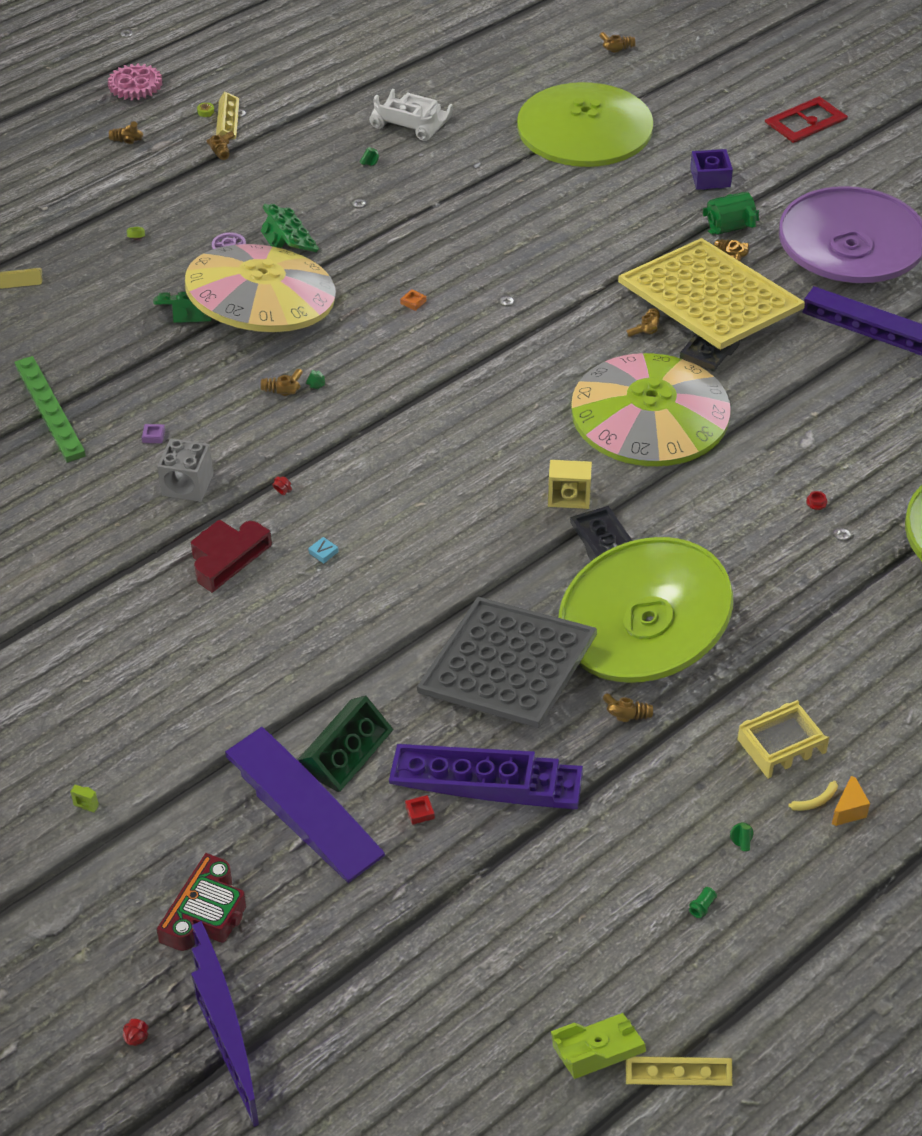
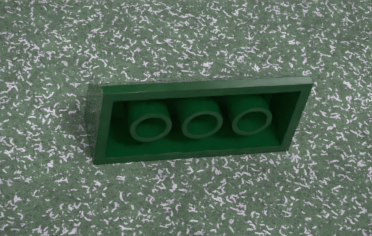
(346, 743)

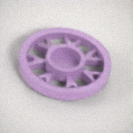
(228, 241)

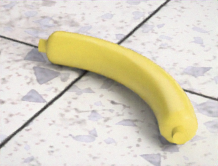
(816, 802)

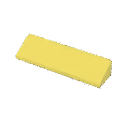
(227, 114)
(20, 278)
(679, 1071)

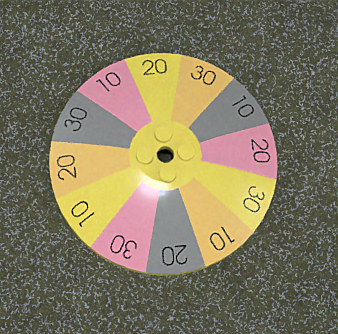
(260, 288)

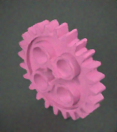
(135, 81)

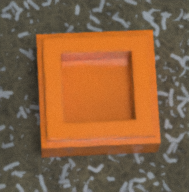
(413, 300)

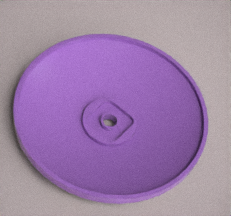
(852, 234)

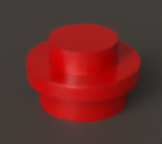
(282, 485)
(817, 500)

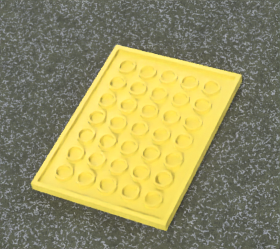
(711, 293)

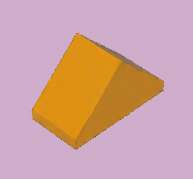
(852, 804)

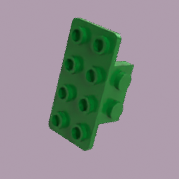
(283, 227)
(182, 307)

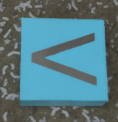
(323, 550)

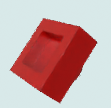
(419, 809)

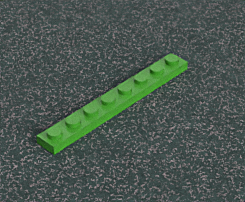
(50, 409)

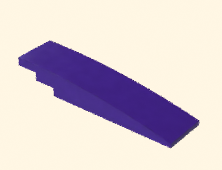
(488, 775)
(304, 804)
(221, 1016)

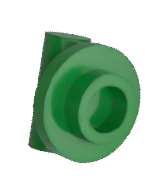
(370, 157)
(742, 835)

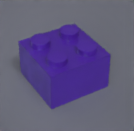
(711, 169)

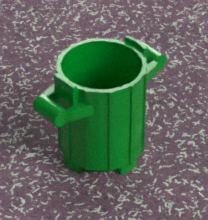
(731, 213)

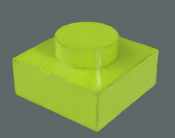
(84, 798)

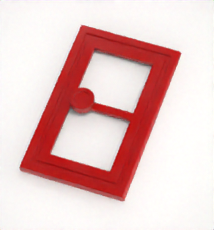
(815, 127)

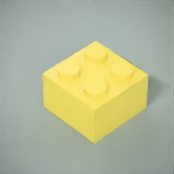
(569, 484)

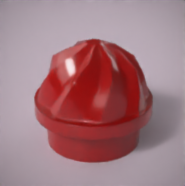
(135, 1032)

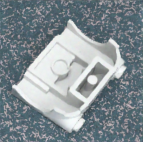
(411, 112)

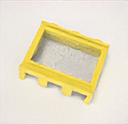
(781, 736)

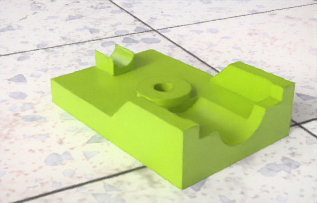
(583, 1055)

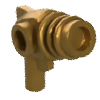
(616, 43)
(128, 134)
(219, 144)
(733, 248)
(648, 325)
(284, 385)
(626, 709)

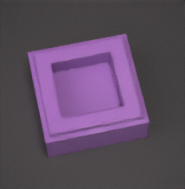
(153, 433)

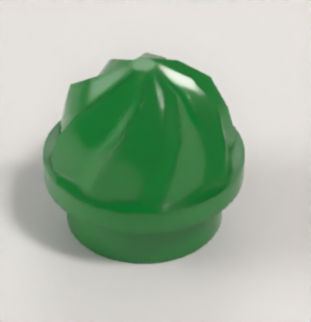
(315, 379)

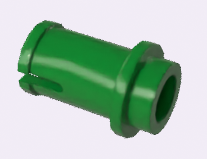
(699, 907)

